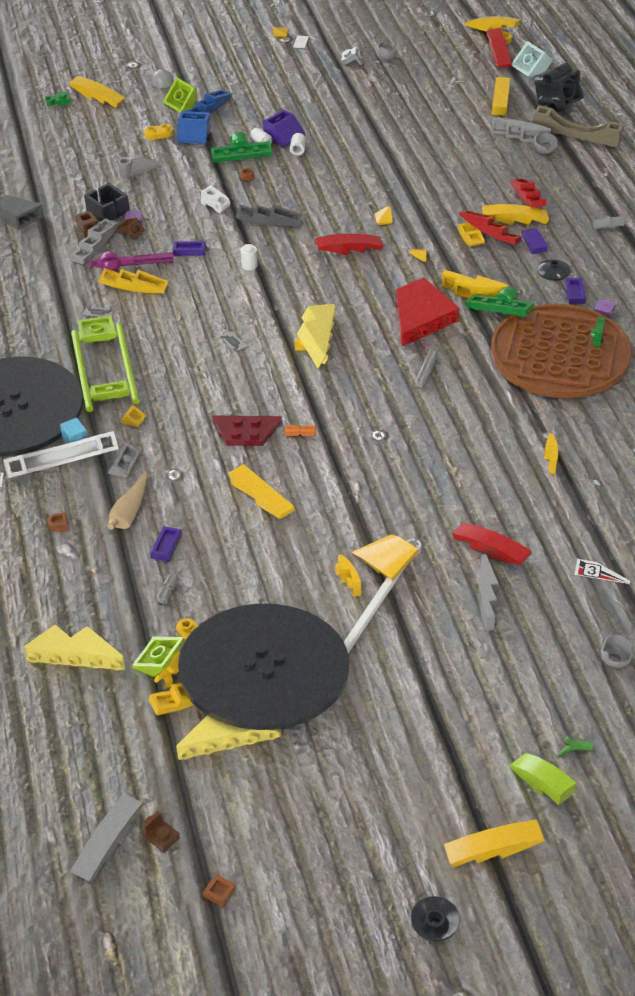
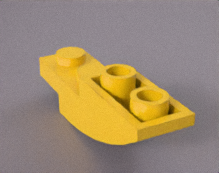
(467, 286)

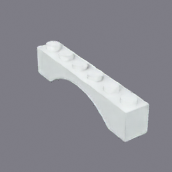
(60, 455)

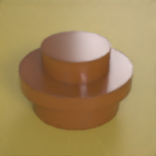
(247, 174)

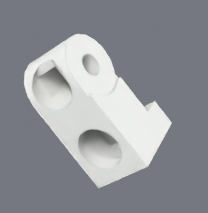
(214, 199)

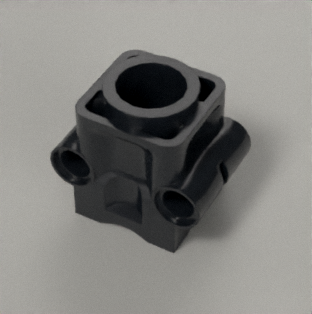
(559, 87)

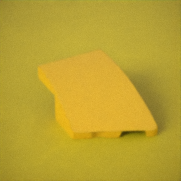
(387, 555)

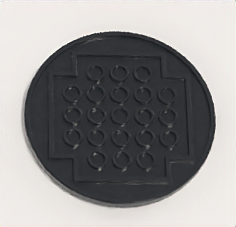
(34, 403)
(263, 666)

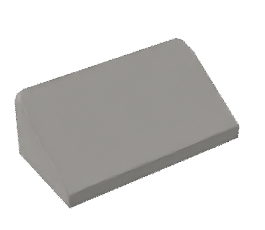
(124, 460)

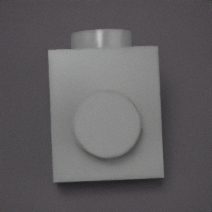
(350, 55)

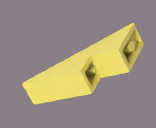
(316, 331)
(82, 649)
(215, 736)

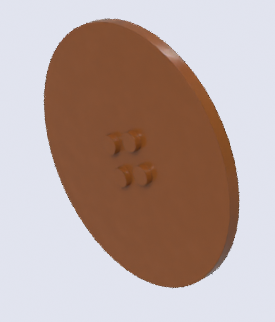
(554, 351)

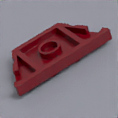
(246, 429)

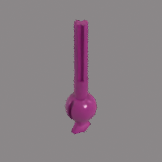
(112, 262)

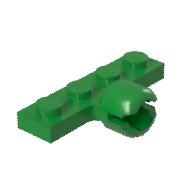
(240, 149)
(504, 302)

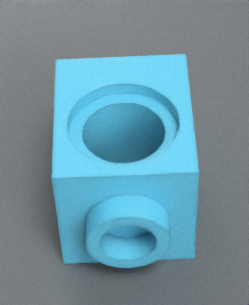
(73, 431)

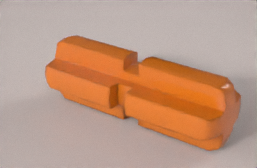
(295, 430)

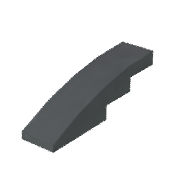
(274, 217)

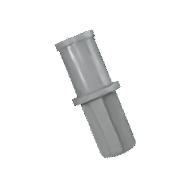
(608, 222)

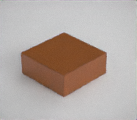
(219, 890)

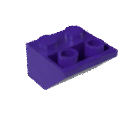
(282, 127)

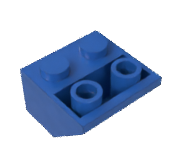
(193, 127)

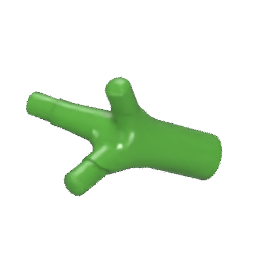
(576, 745)

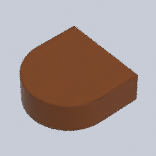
(58, 522)

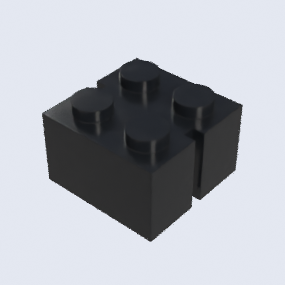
(112, 202)

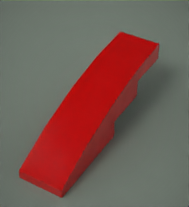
(499, 48)
(526, 191)
(486, 224)
(344, 242)
(496, 545)

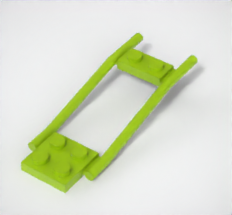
(97, 330)

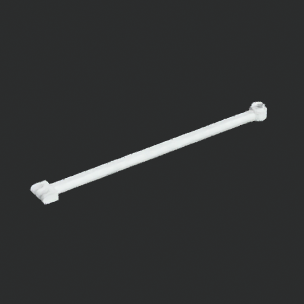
(373, 606)

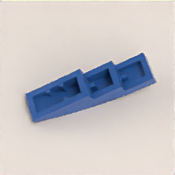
(211, 101)

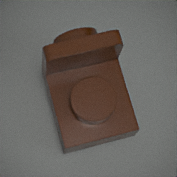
(132, 227)
(159, 832)

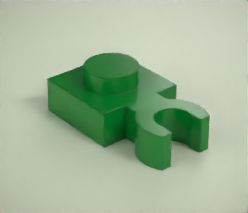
(60, 98)
(596, 334)

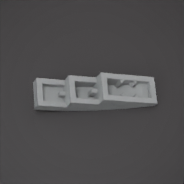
(517, 129)
(95, 241)
(487, 593)
(106, 837)

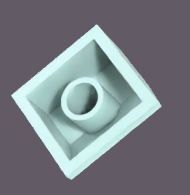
(531, 60)

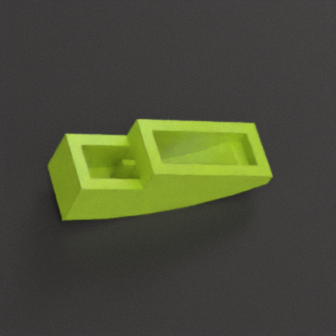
(544, 777)

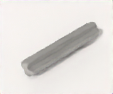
(426, 368)

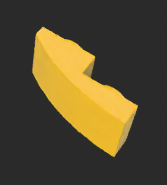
(348, 574)

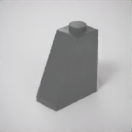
(19, 211)

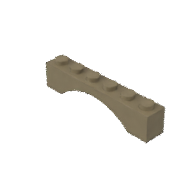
(607, 133)

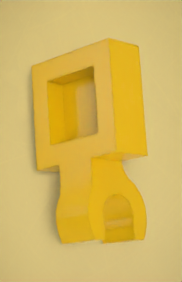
(172, 668)

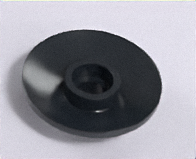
(553, 269)
(435, 909)

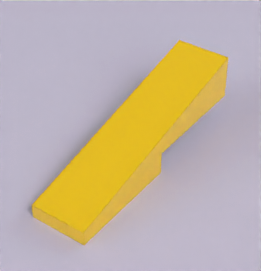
(501, 95)
(264, 495)

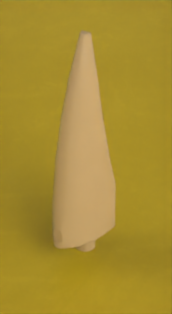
(127, 506)

